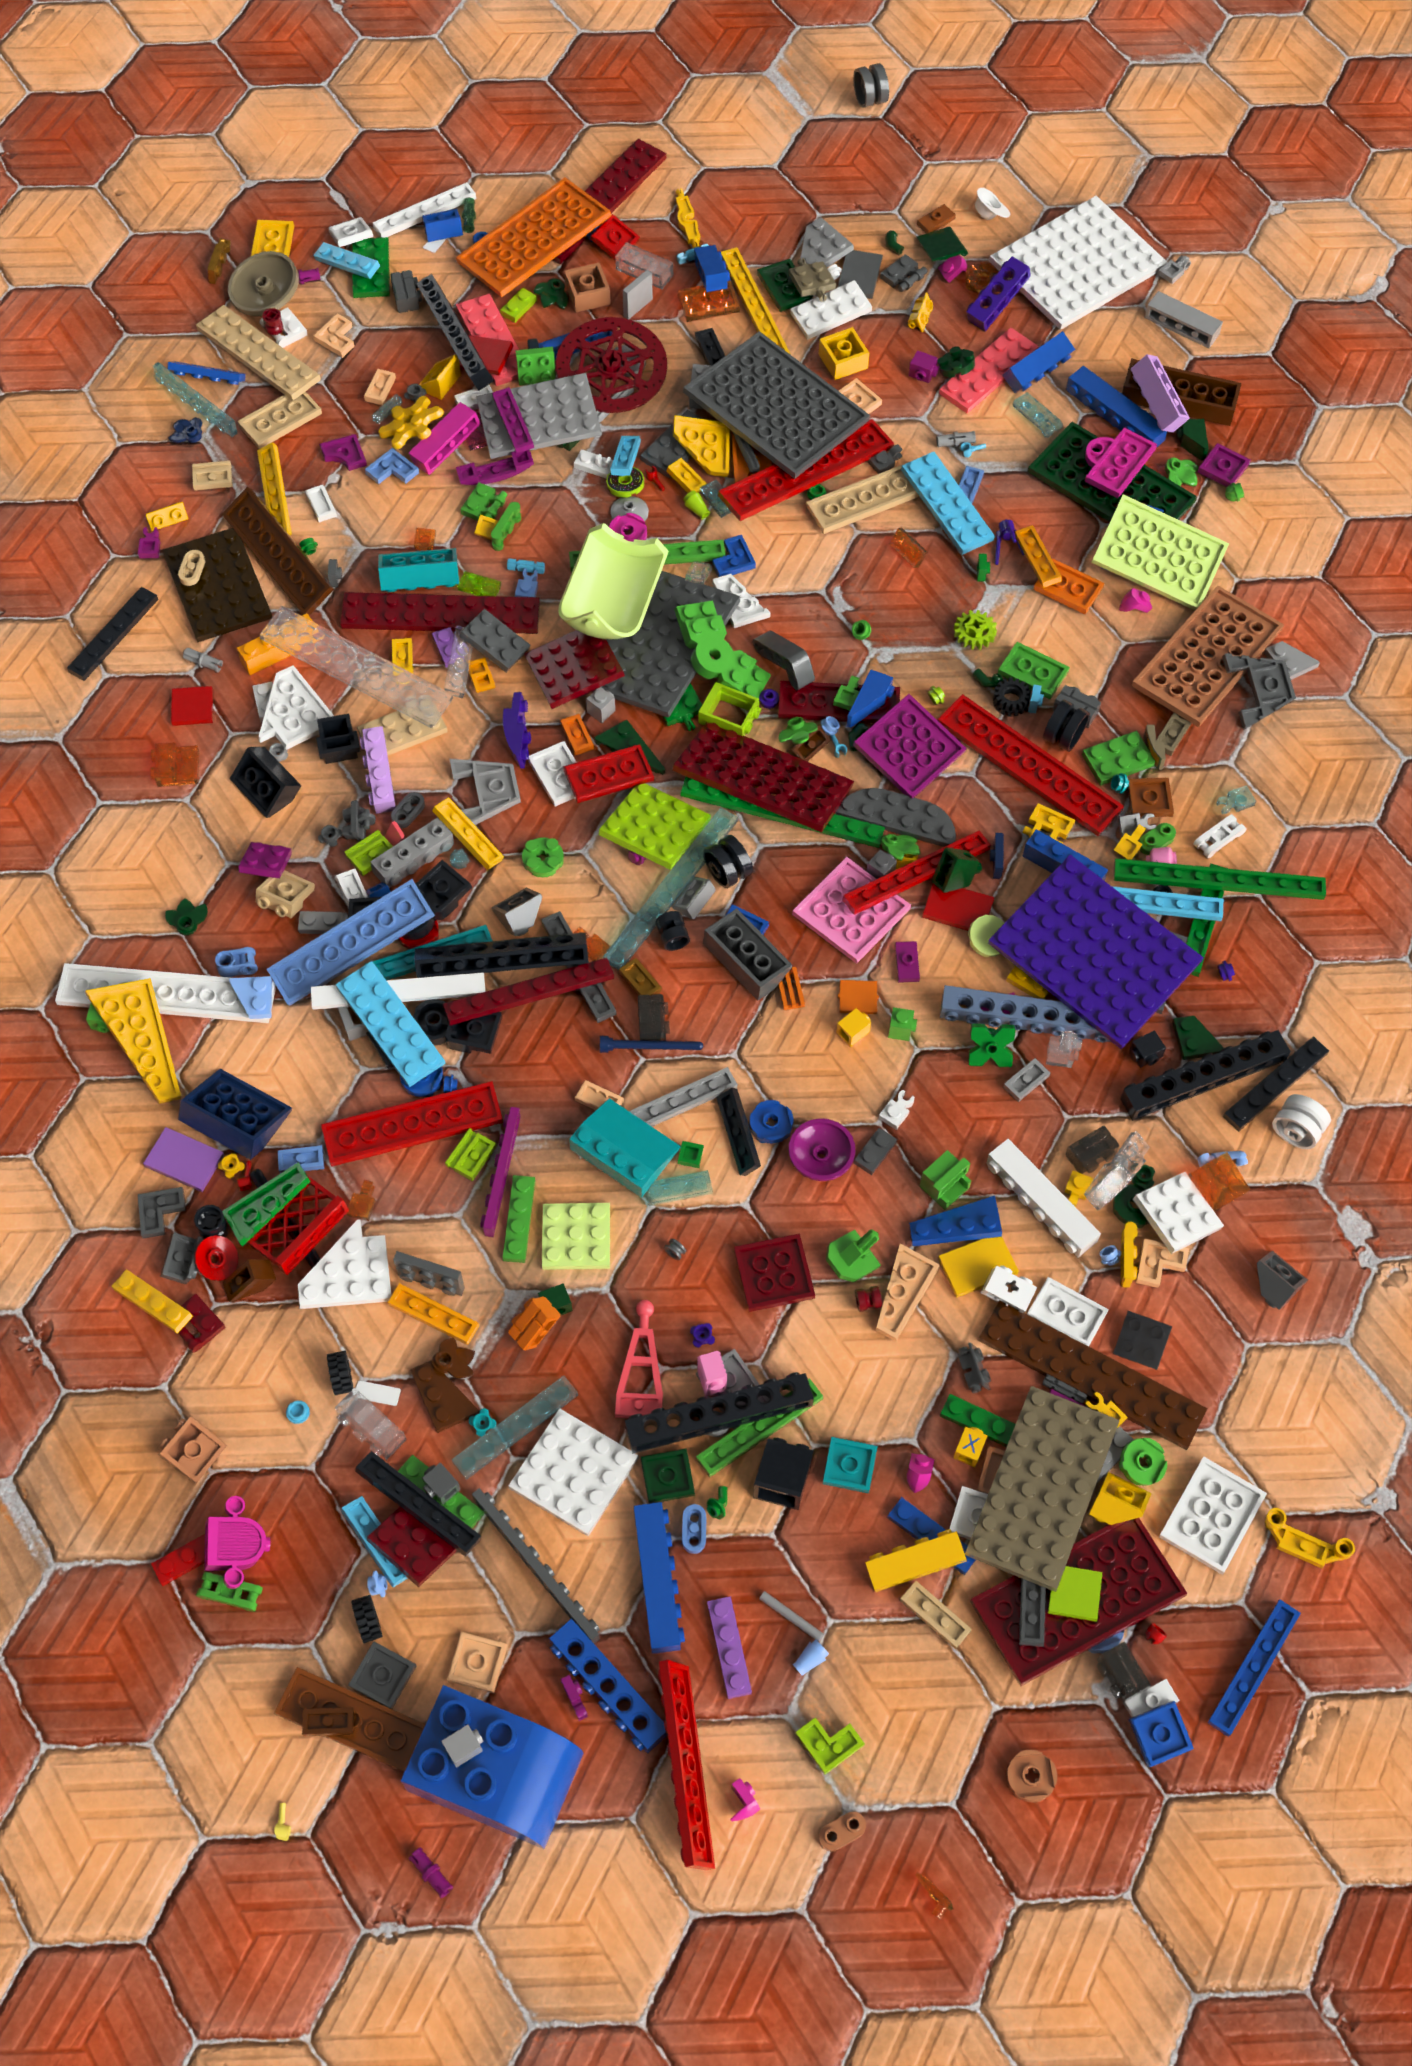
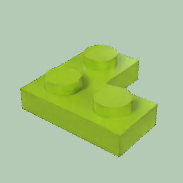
(829, 1751)

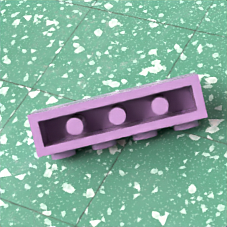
(1159, 393)
(379, 770)

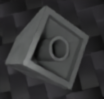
(519, 911)
(1278, 1280)

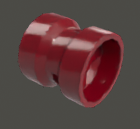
(272, 321)
(868, 1298)

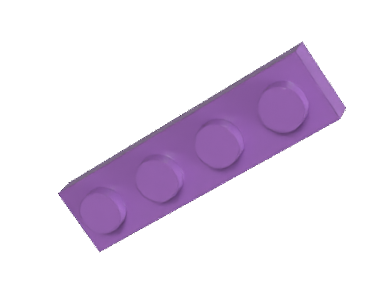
(729, 1647)

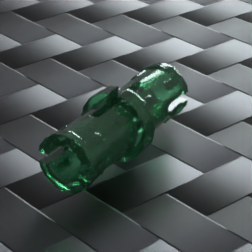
(469, 215)

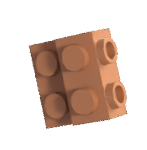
(191, 1449)

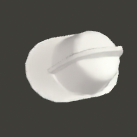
(989, 205)

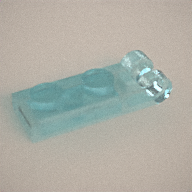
(1037, 414)

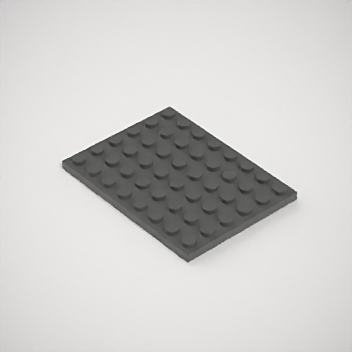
(776, 404)
(656, 656)

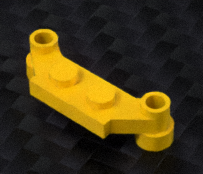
(1304, 1545)

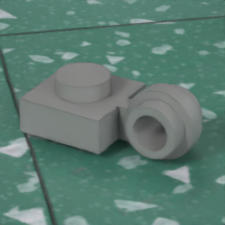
(1173, 271)

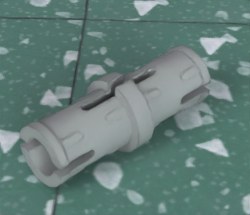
(955, 439)

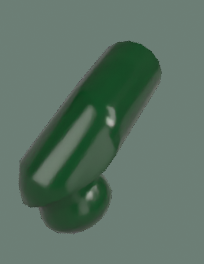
(891, 242)
(987, 681)
(855, 733)

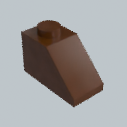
(249, 1279)

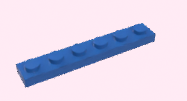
(1253, 1668)

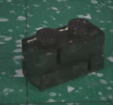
(652, 1017)
(1092, 1150)
(1122, 1672)

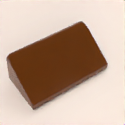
(813, 745)

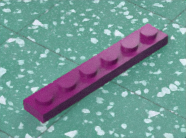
(498, 1180)

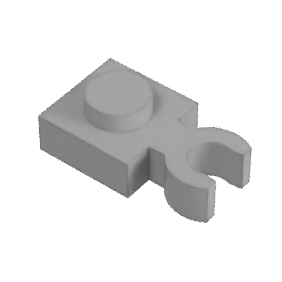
(1130, 822)

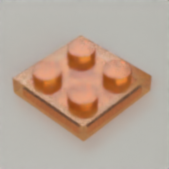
(1219, 1181)

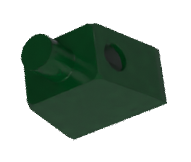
(955, 870)

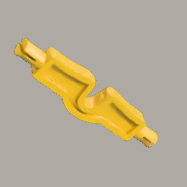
(685, 213)

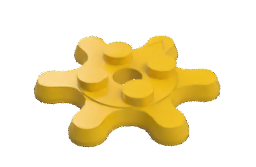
(403, 428)

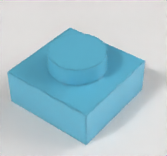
(1036, 699)

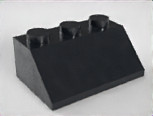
(264, 781)

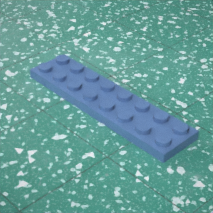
(350, 942)

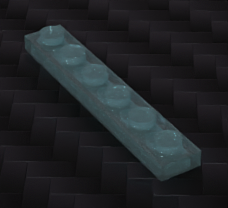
(196, 400)
(514, 1427)

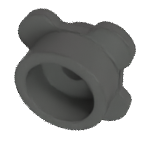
(414, 391)
(327, 831)

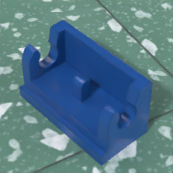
(442, 225)

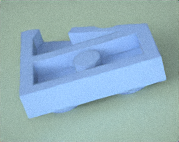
(254, 995)

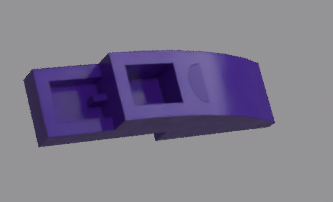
(515, 729)

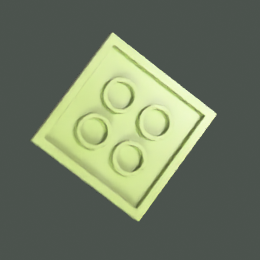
(576, 1236)

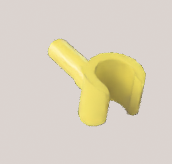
(282, 1831)

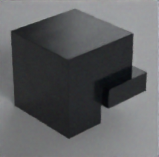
(337, 739)

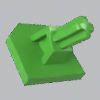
(851, 1255)

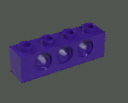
(1008, 289)

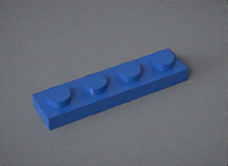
(199, 371)
(922, 1526)

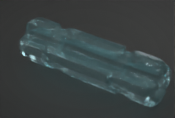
(386, 409)

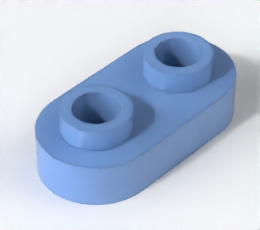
(694, 1530)

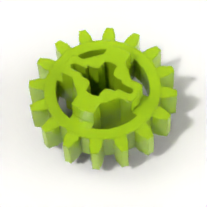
(973, 629)

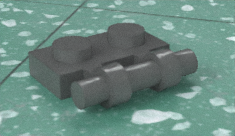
(899, 272)

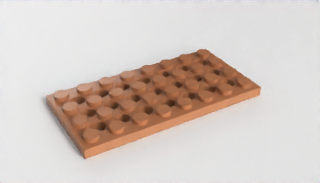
(1211, 666)

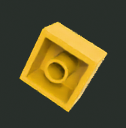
(843, 353)

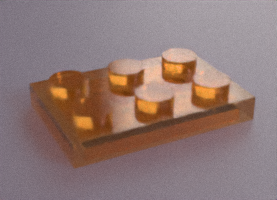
(699, 304)

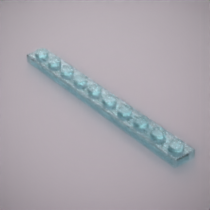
(669, 890)

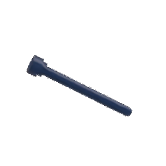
(608, 1044)

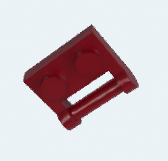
(203, 1321)

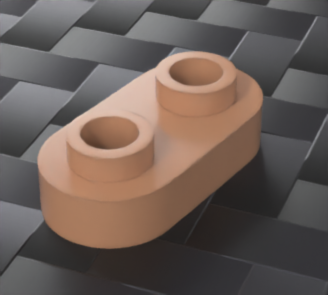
(843, 1832)

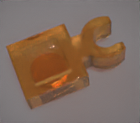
(424, 539)

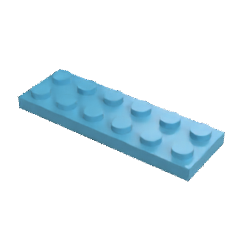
(947, 503)
(390, 1024)

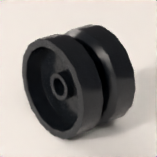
(1066, 725)
(728, 861)

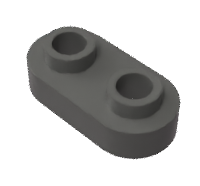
(407, 811)

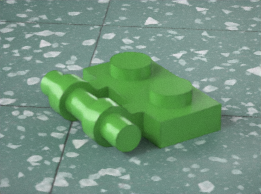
(479, 501)

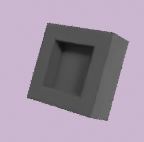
(334, 572)

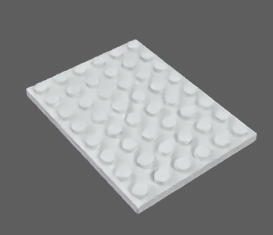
(1081, 261)

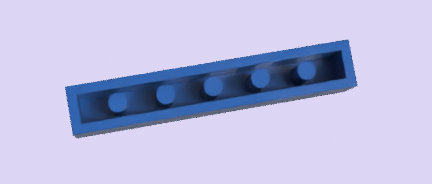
(1113, 405)
(657, 1578)

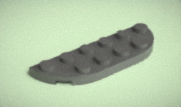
(900, 815)

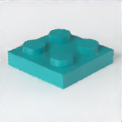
(850, 1465)

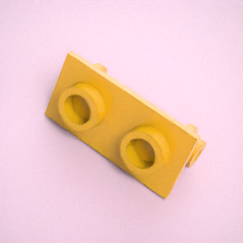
(921, 312)
(167, 516)

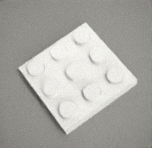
(1178, 1212)

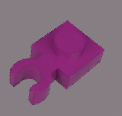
(150, 545)
(573, 1691)

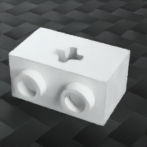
(997, 1288)

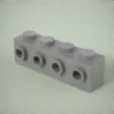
(412, 853)

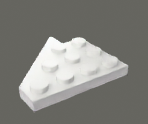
(292, 710)
(348, 1273)

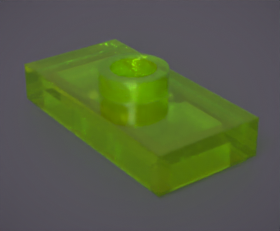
(478, 585)

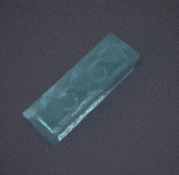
(679, 1188)

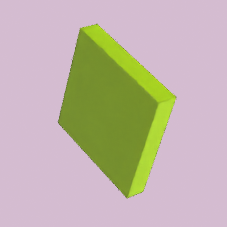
(1077, 1594)

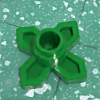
(991, 1044)

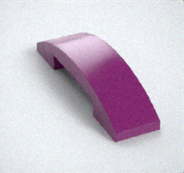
(495, 471)

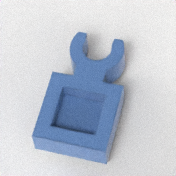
(527, 586)

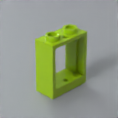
(734, 697)

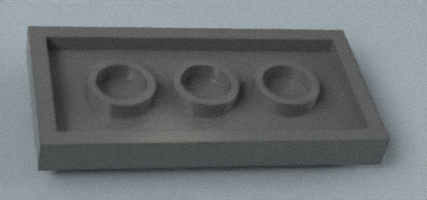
(666, 450)

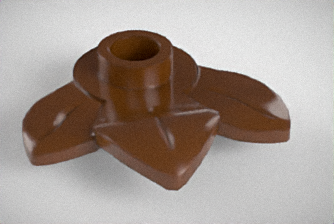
(455, 1358)

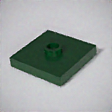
(667, 1476)

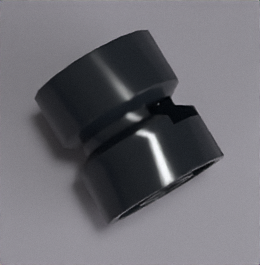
(672, 930)
(211, 1222)

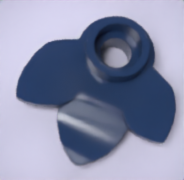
(187, 430)

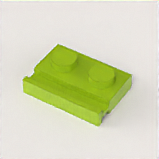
(366, 851)
(471, 1154)

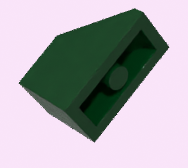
(1194, 437)

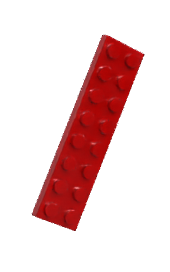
(411, 1123)
(686, 1766)

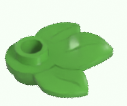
(1181, 471)
(797, 730)
(900, 845)

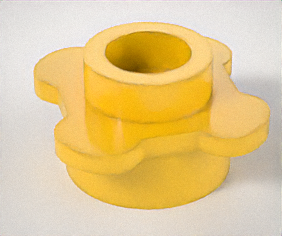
(227, 1161)

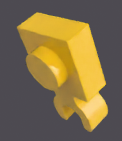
(1109, 1409)

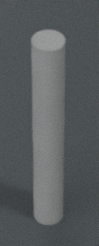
(791, 1616)

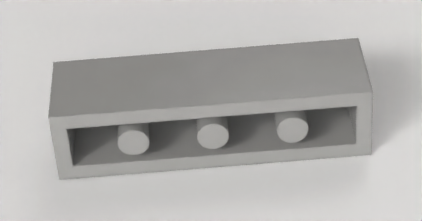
(1183, 319)

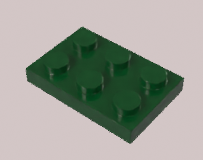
(780, 286)

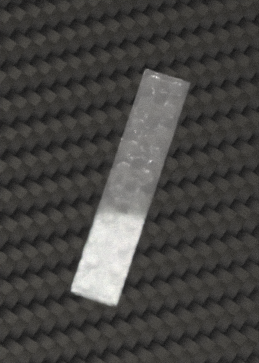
(356, 666)

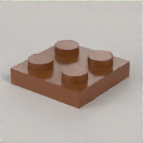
(1150, 796)

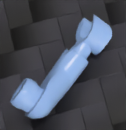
(1238, 1156)

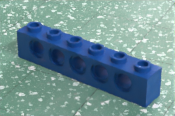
(572, 1635)

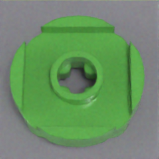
(541, 846)
(1131, 1467)

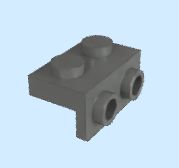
(179, 1259)

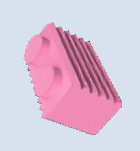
(712, 1373)

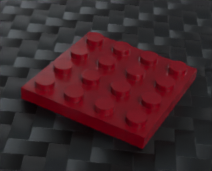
(573, 666)

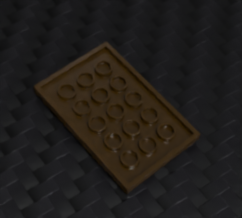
(227, 589)

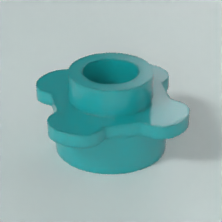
(489, 1422)

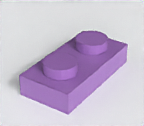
(443, 641)

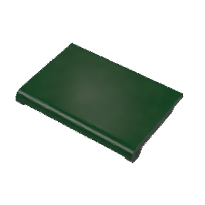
(942, 244)

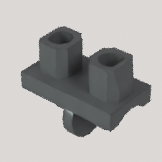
(360, 821)

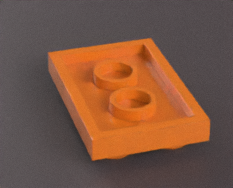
(1074, 591)

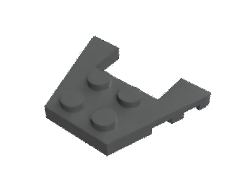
(1269, 684)

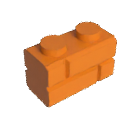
(533, 1322)

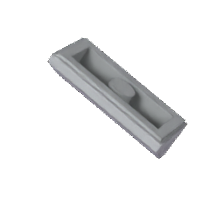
(694, 897)

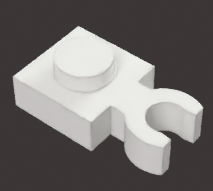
(896, 1112)

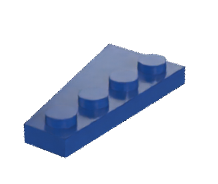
(962, 1223)

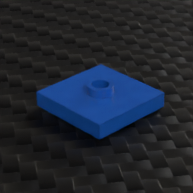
(1161, 1734)

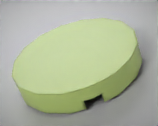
(981, 931)

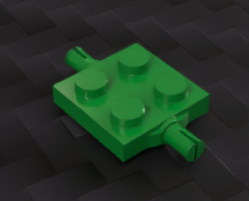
(685, 709)

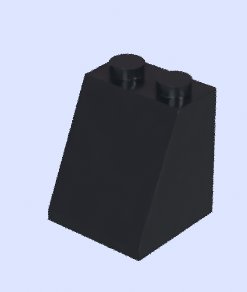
(783, 1473)

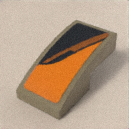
(1156, 749)

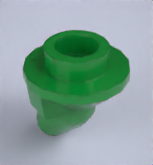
(716, 1507)

